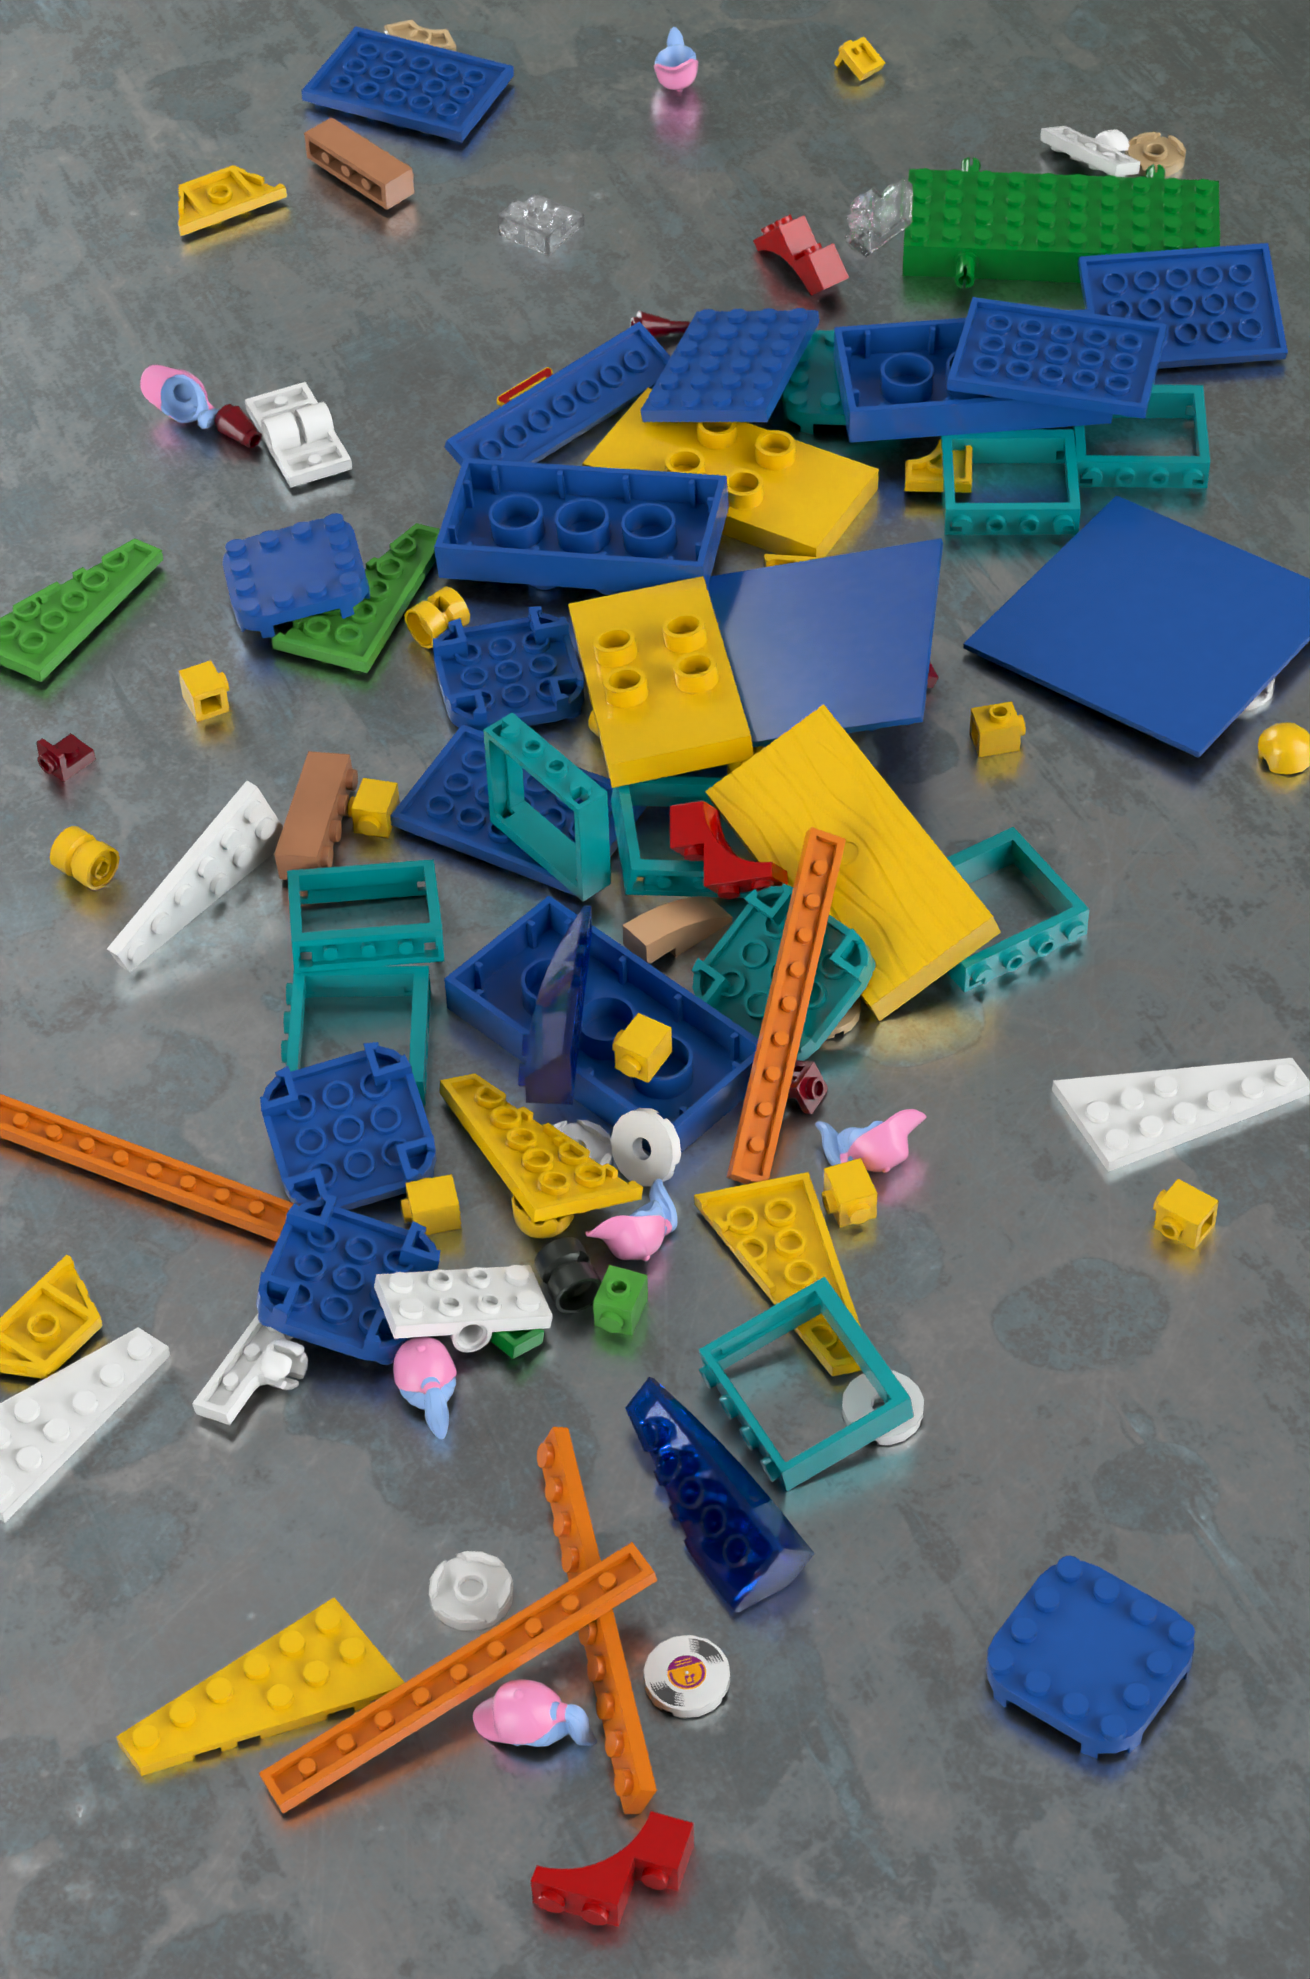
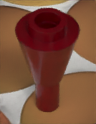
(659, 326)

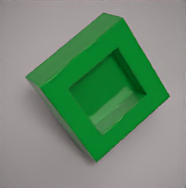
(517, 1342)

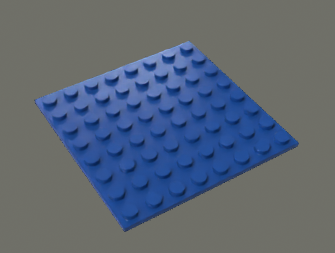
(1152, 625)
(831, 634)

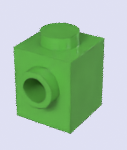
(620, 1300)

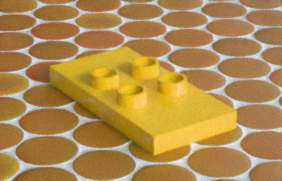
(779, 488)
(660, 682)

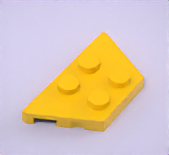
(222, 196)
(47, 1324)

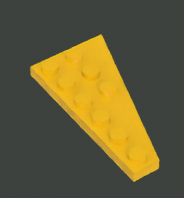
(536, 1161)
(785, 1247)
(278, 1686)

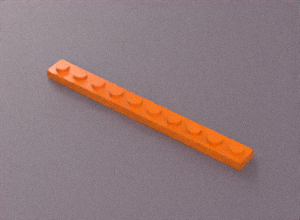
(786, 1008)
(143, 1168)
(601, 1639)
(457, 1677)

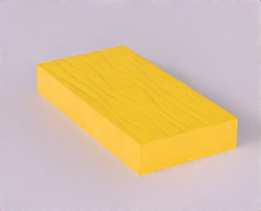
(891, 873)

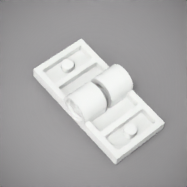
(299, 434)
(463, 1303)

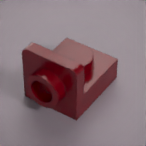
(64, 757)
(807, 1086)

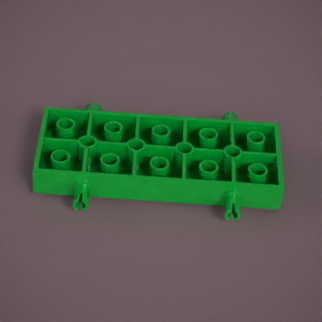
(1040, 224)

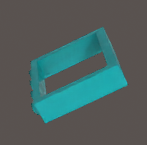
(1153, 471)
(1012, 518)
(578, 865)
(660, 876)
(1034, 942)
(372, 944)
(363, 982)
(771, 1325)

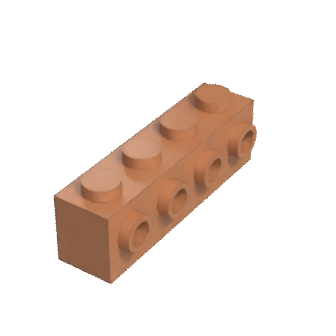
(359, 163)
(316, 813)

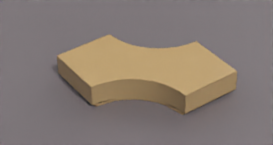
(414, 32)

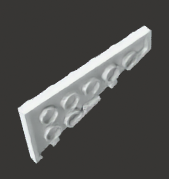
(220, 858)
(1155, 1110)
(64, 1410)

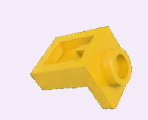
(860, 58)

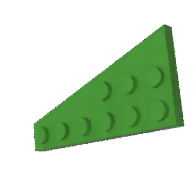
(59, 617)
(360, 637)

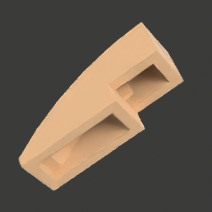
(673, 927)

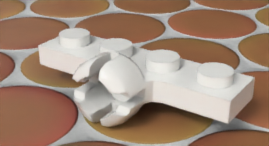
(1098, 152)
(256, 1359)

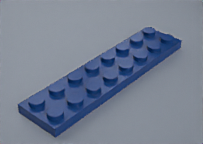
(566, 402)

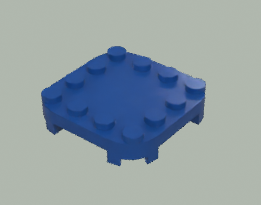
(294, 573)
(509, 668)
(349, 1128)
(326, 1274)
(1090, 1656)

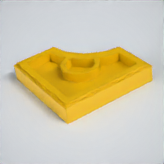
(927, 472)

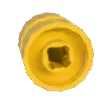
(432, 616)
(84, 857)

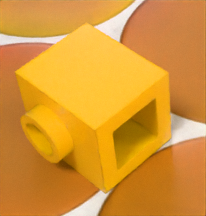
(204, 690)
(996, 729)
(373, 807)
(642, 1047)
(849, 1193)
(432, 1204)
(1185, 1213)

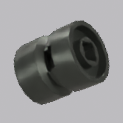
(568, 1274)

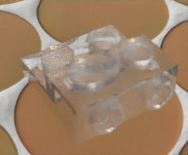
(879, 217)
(539, 223)

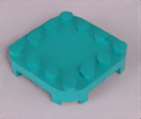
(813, 388)
(742, 964)

